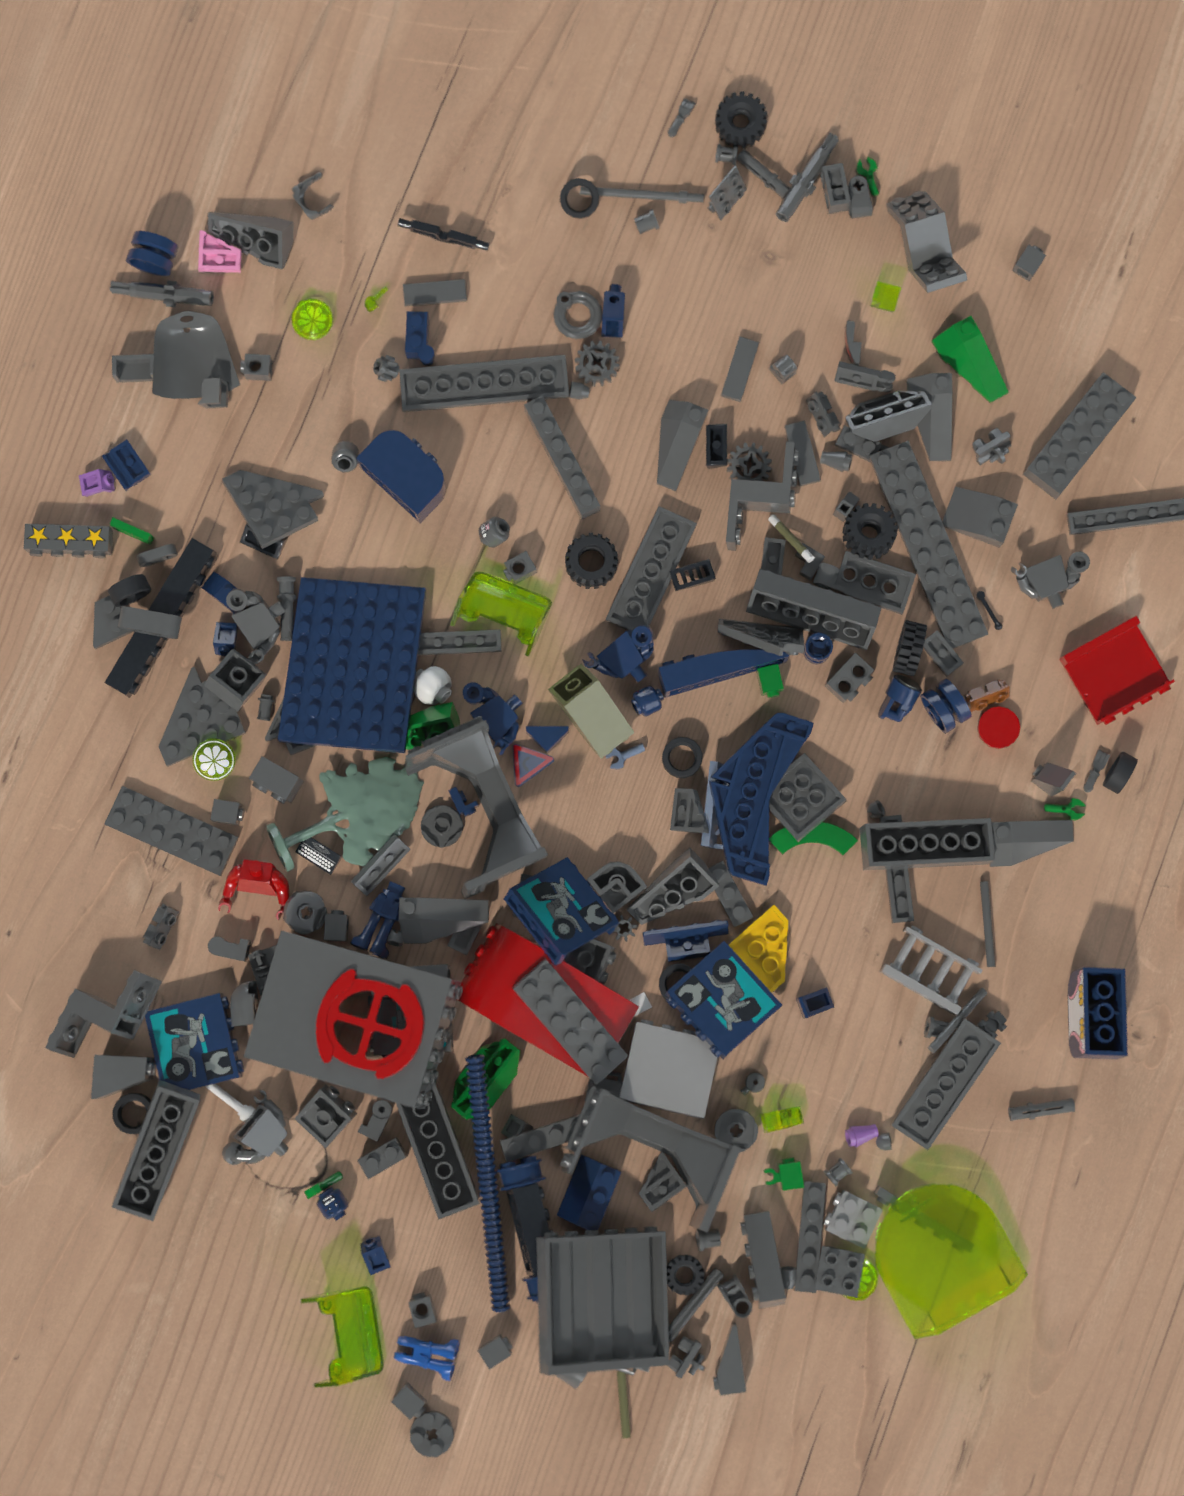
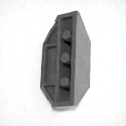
(888, 414)

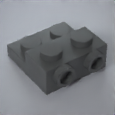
(592, 959)
(326, 1115)

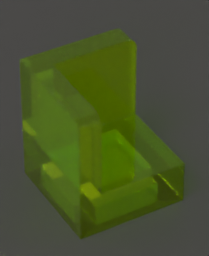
(885, 296)

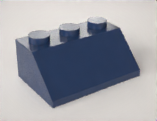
(588, 1193)

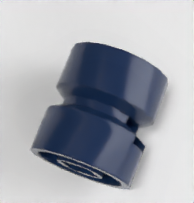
(818, 648)

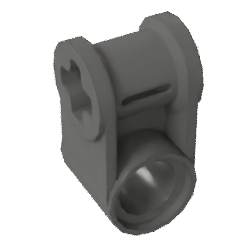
(860, 200)
(735, 1295)

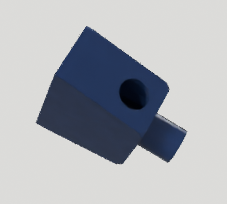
(613, 312)

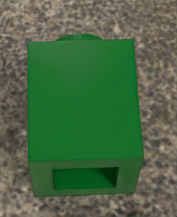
(770, 681)

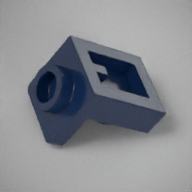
(225, 638)
(459, 800)
(374, 1255)

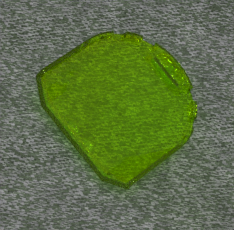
(944, 1257)

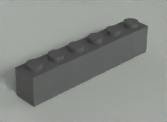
(562, 457)

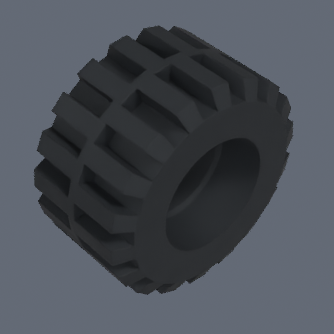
(589, 543)

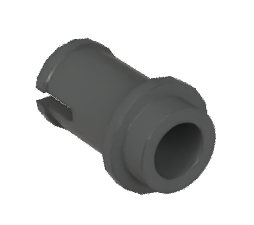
(265, 707)

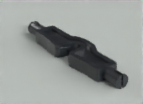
(436, 233)

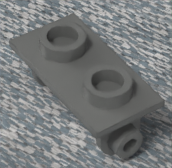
(819, 405)
(157, 935)

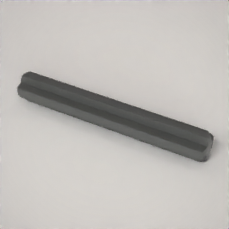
(694, 1303)

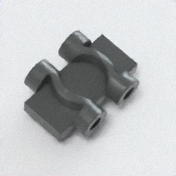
(994, 1022)

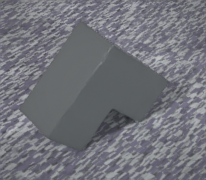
(846, 506)
(810, 569)

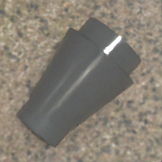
(837, 460)

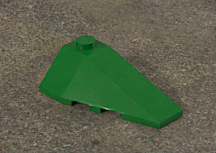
(969, 355)
(431, 723)

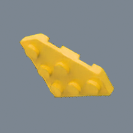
(765, 947)

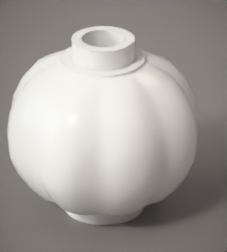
(432, 685)

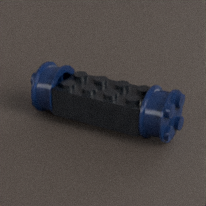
(527, 1212)

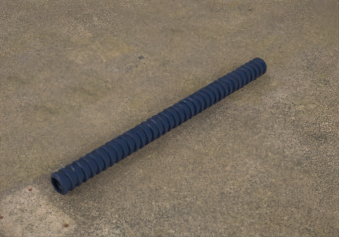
(487, 1183)

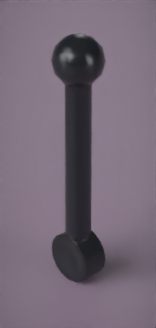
(980, 596)

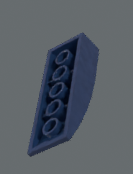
(712, 668)

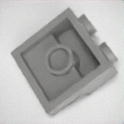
(852, 1218)

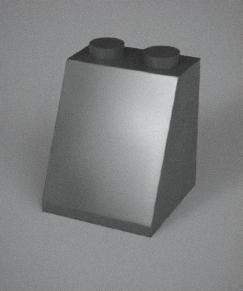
(119, 1073)

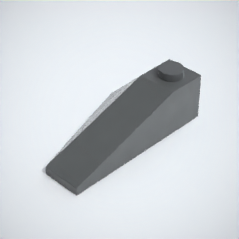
(261, 236)
(937, 423)
(678, 436)
(1026, 839)
(679, 884)
(435, 918)

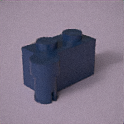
(417, 338)

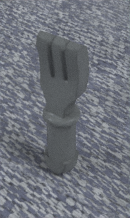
(684, 111)
(1098, 764)

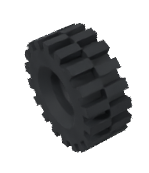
(741, 105)
(873, 518)
(909, 648)

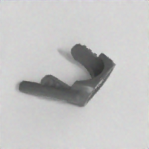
(299, 192)

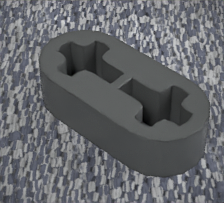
(157, 555)

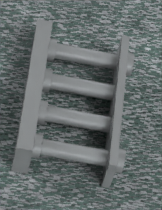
(931, 991)

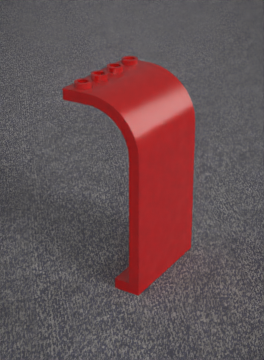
(504, 962)

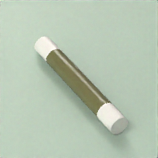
(791, 538)

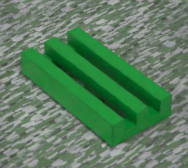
(131, 531)

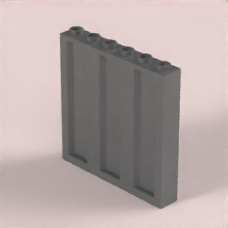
(602, 1300)

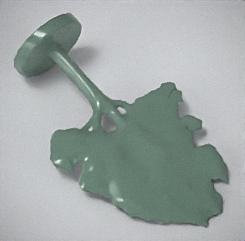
(372, 802)

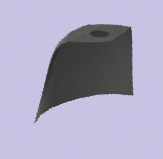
(189, 357)

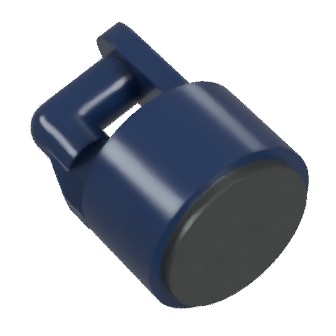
(902, 691)

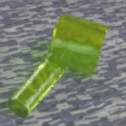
(370, 301)

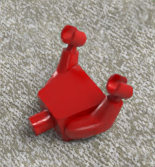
(256, 878)

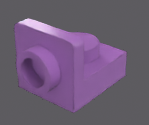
(96, 482)

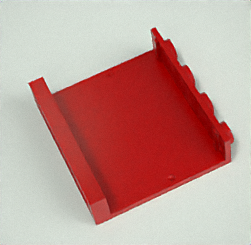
(1116, 672)

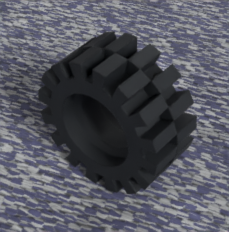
(698, 1274)

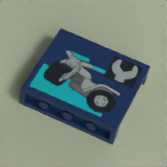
(560, 909)
(722, 1000)
(194, 1042)

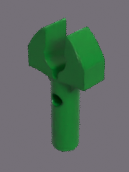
(860, 171)
(1061, 808)
(323, 1184)

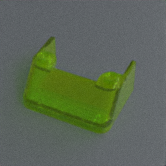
(504, 604)
(355, 1335)

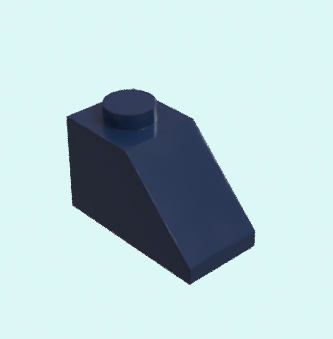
(218, 588)

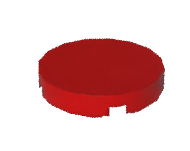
(998, 727)

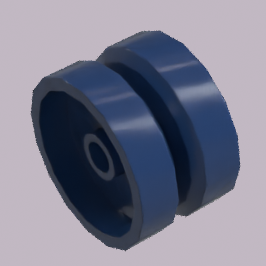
(152, 253)
(945, 706)

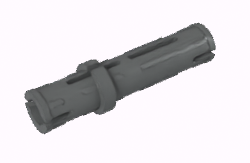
(758, 169)
(1065, 1106)

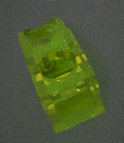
(781, 1119)

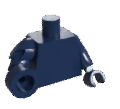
(625, 654)
(498, 714)

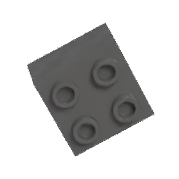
(273, 778)

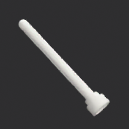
(243, 1110)

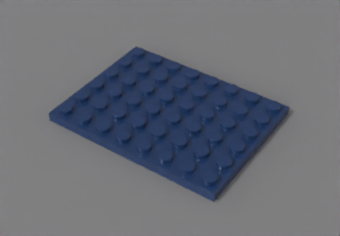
(352, 665)

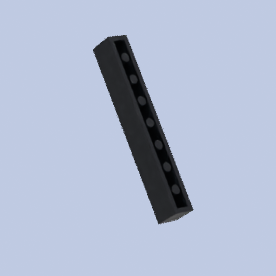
(171, 599)

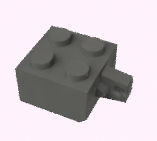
(235, 679)

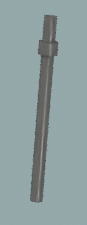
(682, 196)

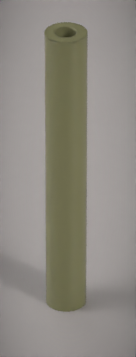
(623, 1404)

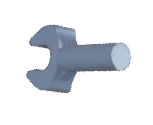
(622, 756)

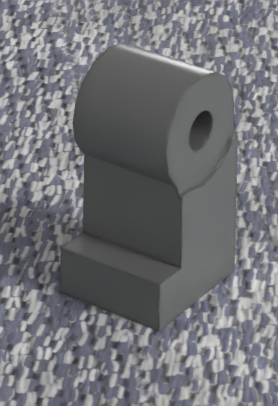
(220, 947)
(381, 1113)

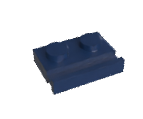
(126, 465)

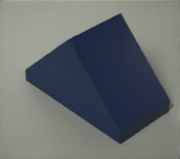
(547, 736)
(815, 1003)

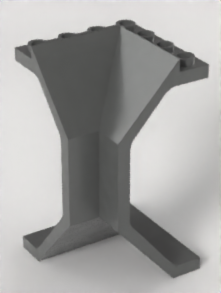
(470, 755)
(701, 1160)

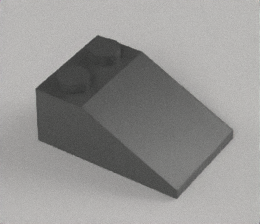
(979, 516)

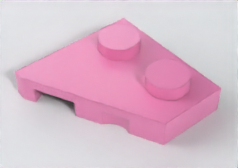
(217, 255)

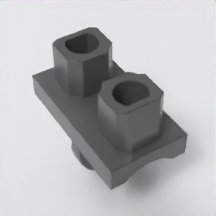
(994, 449)
(691, 1348)

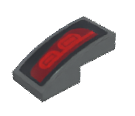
(853, 348)

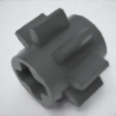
(386, 368)
(625, 934)

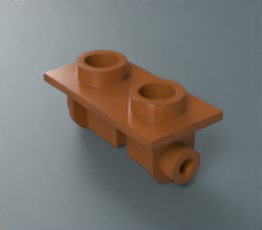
(996, 693)

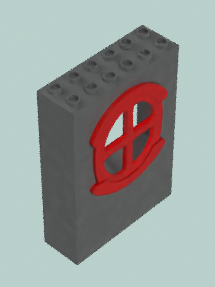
(303, 1004)

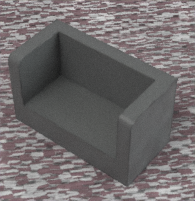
(132, 368)

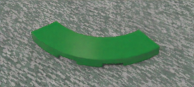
(823, 834)

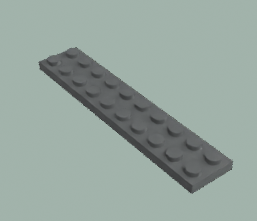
(928, 545)

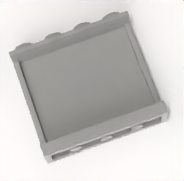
(668, 1070)

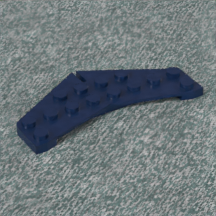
(744, 803)

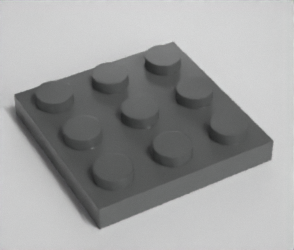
(804, 798)

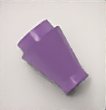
(859, 1135)

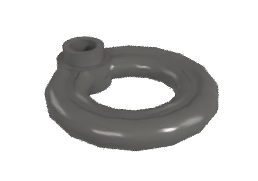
(574, 298)

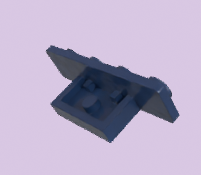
(686, 941)

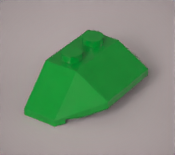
(501, 1068)

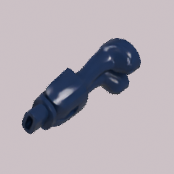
(385, 906)

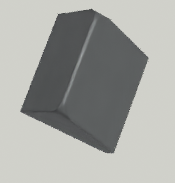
(515, 1126)

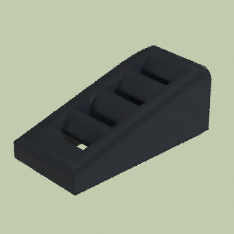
(706, 565)

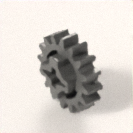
(590, 368)
(741, 463)

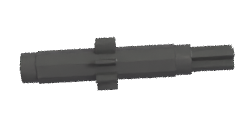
(803, 183)
(169, 293)

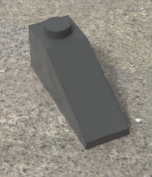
(1052, 778)
(730, 1368)

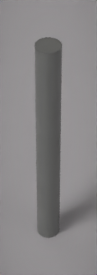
(987, 922)
(950, 1028)

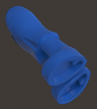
(423, 1352)

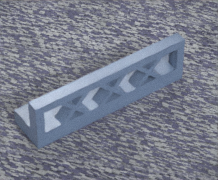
(709, 839)

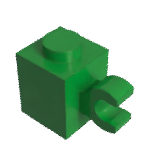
(789, 1174)

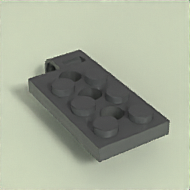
(832, 579)

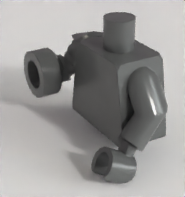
(1050, 578)
(256, 620)
(261, 1132)

